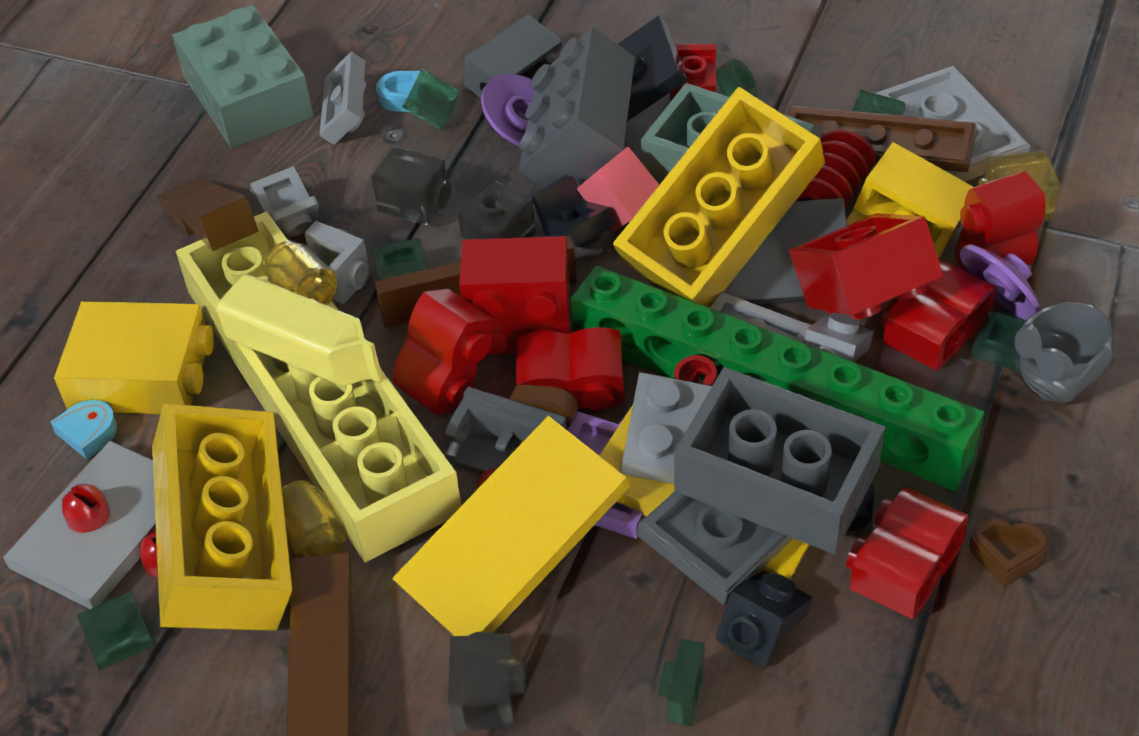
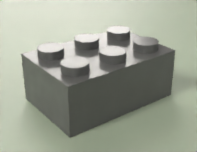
(577, 110)
(778, 459)

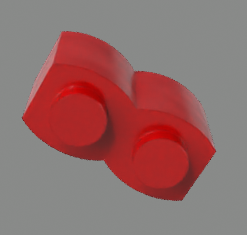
(1003, 218)
(941, 318)
(442, 350)
(580, 362)
(906, 551)

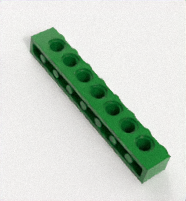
(658, 330)

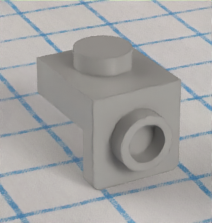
(286, 201)
(342, 255)
(839, 336)

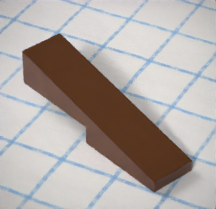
(210, 212)
(321, 647)

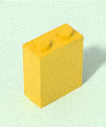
(135, 355)

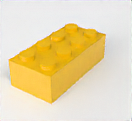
(721, 200)
(219, 519)

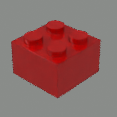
(867, 264)
(518, 285)

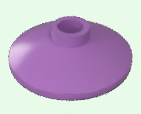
(505, 105)
(1006, 274)

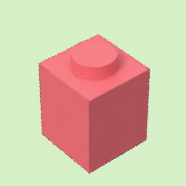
(621, 186)

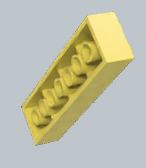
(349, 438)

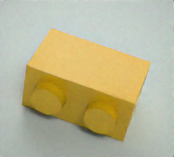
(912, 186)

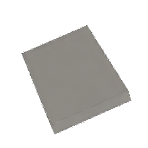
(952, 97)
(94, 562)

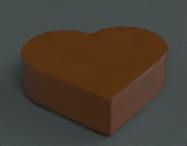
(548, 399)
(1008, 549)

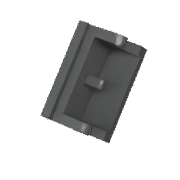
(510, 53)
(490, 429)

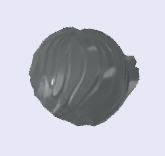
(1064, 350)

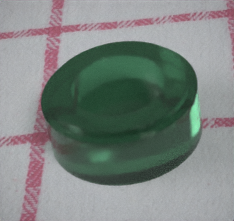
(735, 74)

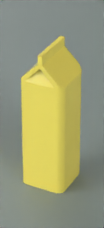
(298, 331)

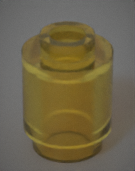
(300, 271)
(311, 521)

